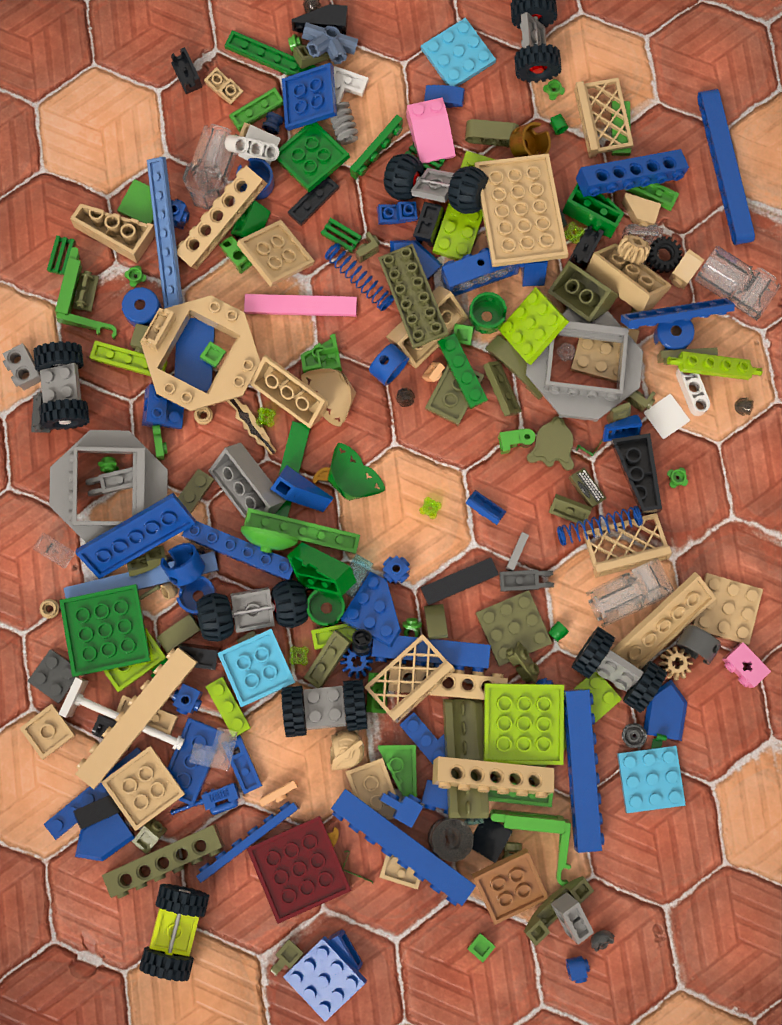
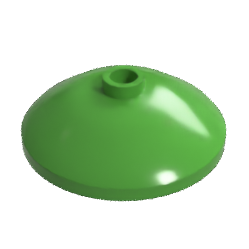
(268, 539)

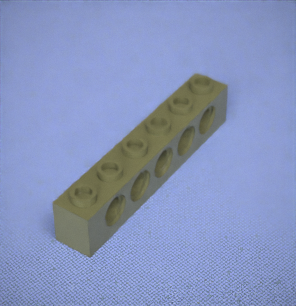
(114, 878)

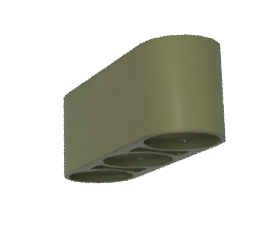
(489, 132)

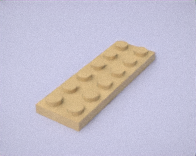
(665, 622)

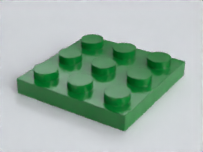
(311, 156)

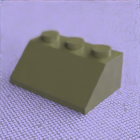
(582, 292)

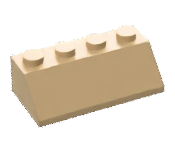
(632, 282)
(451, 314)
(289, 392)

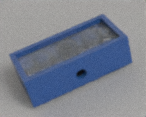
(473, 272)

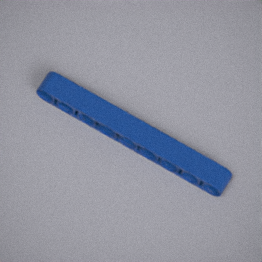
(726, 167)

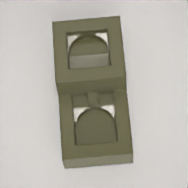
(147, 562)
(436, 622)
(179, 633)

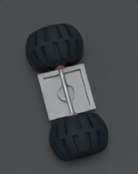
(406, 180)
(252, 610)

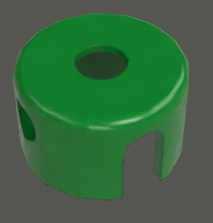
(490, 303)
(314, 611)

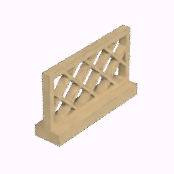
(587, 116)
(631, 560)
(421, 691)

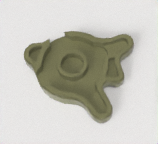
(553, 444)

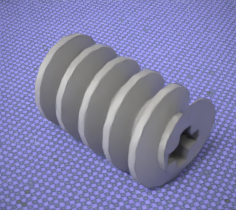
(343, 124)

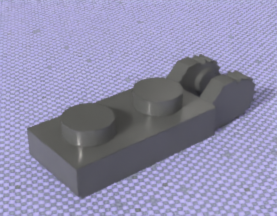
(523, 580)

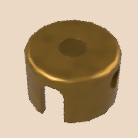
(535, 141)

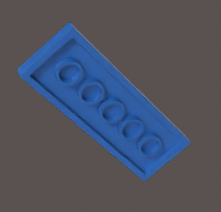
(135, 536)

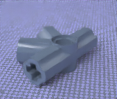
(328, 40)

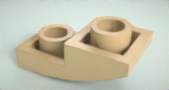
(222, 86)

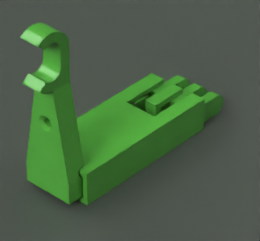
(67, 297)
(540, 823)

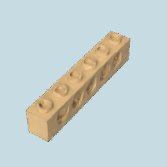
(231, 214)
(456, 690)
(541, 775)

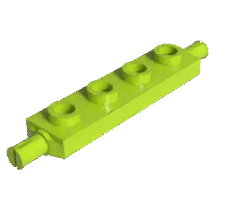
(714, 365)

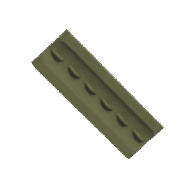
(413, 296)
(465, 741)

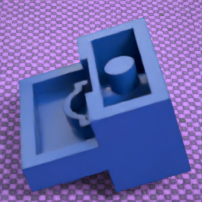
(160, 411)
(406, 810)

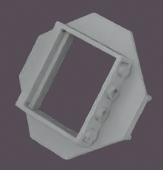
(582, 400)
(148, 478)

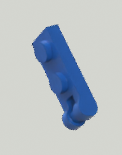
(244, 768)

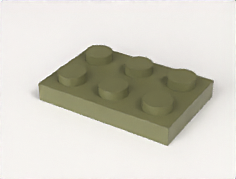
(448, 399)

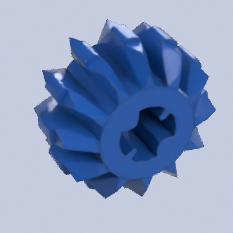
(356, 669)

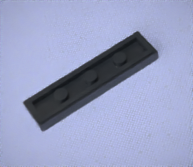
(459, 581)

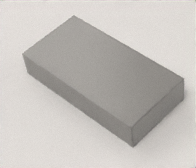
(517, 551)

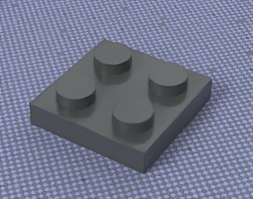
(53, 676)

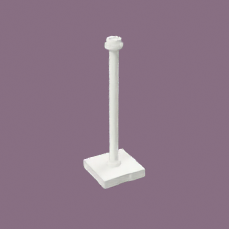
(76, 698)

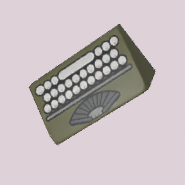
(587, 488)

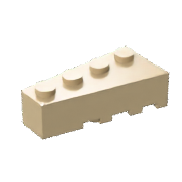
(117, 232)

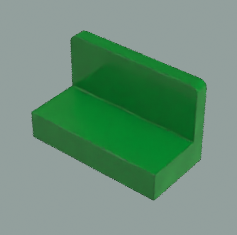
(251, 220)

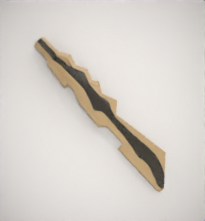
(249, 423)

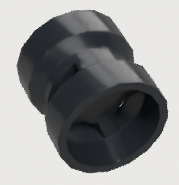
(361, 642)

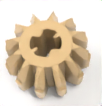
(633, 249)
(679, 670)

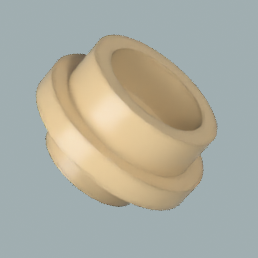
(208, 419)
(45, 604)

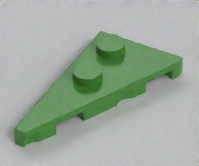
(402, 766)

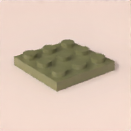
(511, 623)

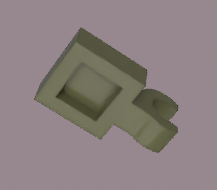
(287, 955)

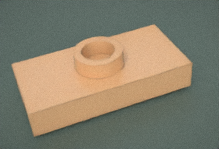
(279, 794)

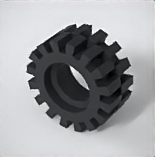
(671, 247)

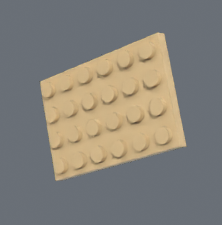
(521, 211)

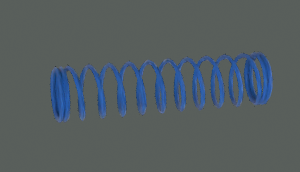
(386, 303)
(637, 516)

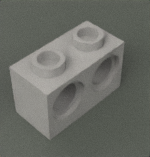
(25, 365)
(572, 918)

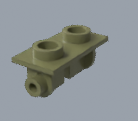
(86, 291)
(528, 669)

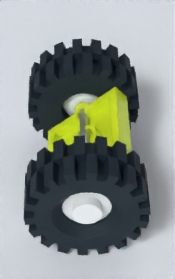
(174, 932)

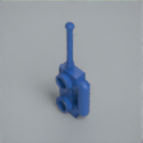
(212, 798)

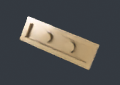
(161, 721)

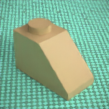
(641, 210)
(686, 269)

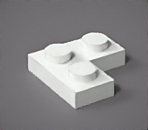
(348, 82)

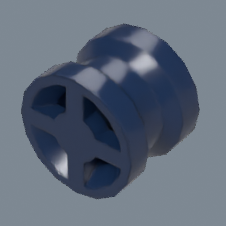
(272, 123)

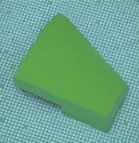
(322, 356)

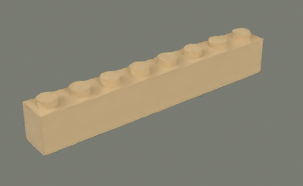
(136, 718)

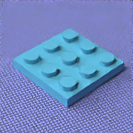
(458, 53)
(256, 668)
(651, 779)

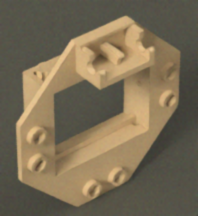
(235, 371)

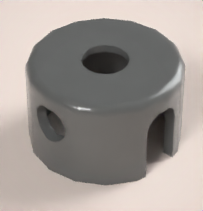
(699, 642)

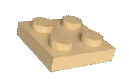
(47, 731)

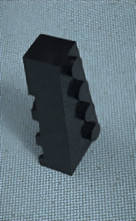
(639, 468)

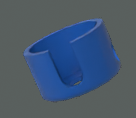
(263, 170)
(142, 316)
(668, 340)
(393, 368)
(186, 566)
(186, 593)

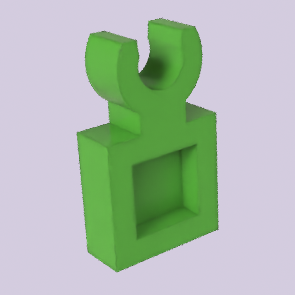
(160, 448)

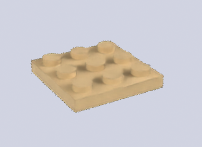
(275, 253)
(599, 357)
(733, 611)
(143, 788)

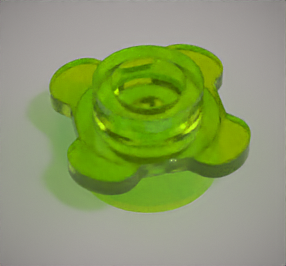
(578, 232)
(270, 413)
(435, 507)
(296, 660)

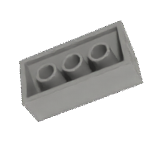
(244, 481)

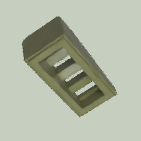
(305, 61)
(619, 412)

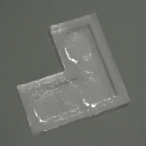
(220, 754)

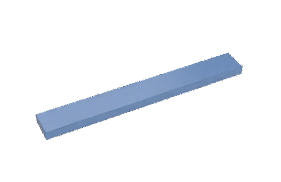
(164, 231)
(145, 580)

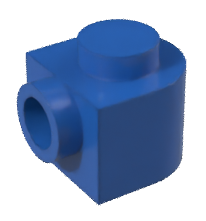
(577, 969)

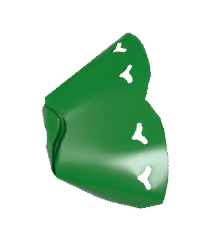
(350, 477)

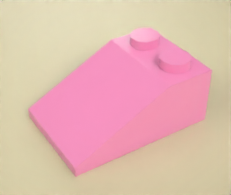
(430, 130)

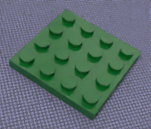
(105, 630)

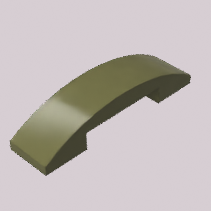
(505, 352)
(545, 915)

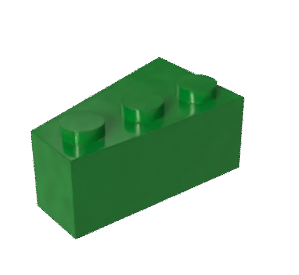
(593, 211)
(320, 570)

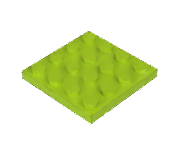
(524, 723)

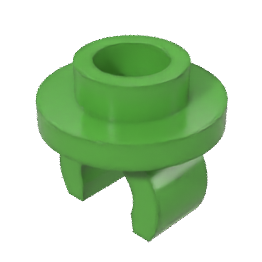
(412, 624)

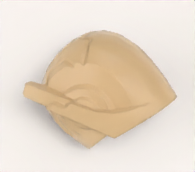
(346, 750)

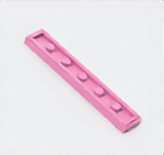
(300, 305)

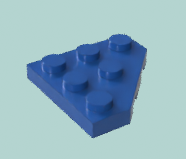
(374, 610)

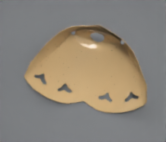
(333, 387)

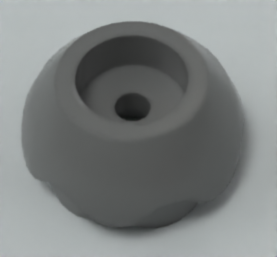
(634, 742)
(601, 940)

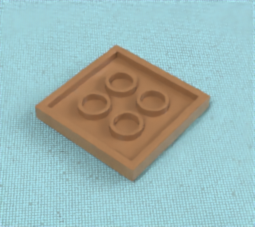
(510, 886)

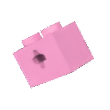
(755, 671)

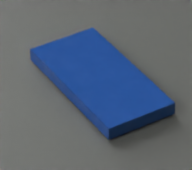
(189, 347)
(190, 775)

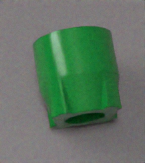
(558, 124)
(558, 631)

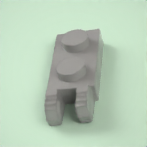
(112, 482)

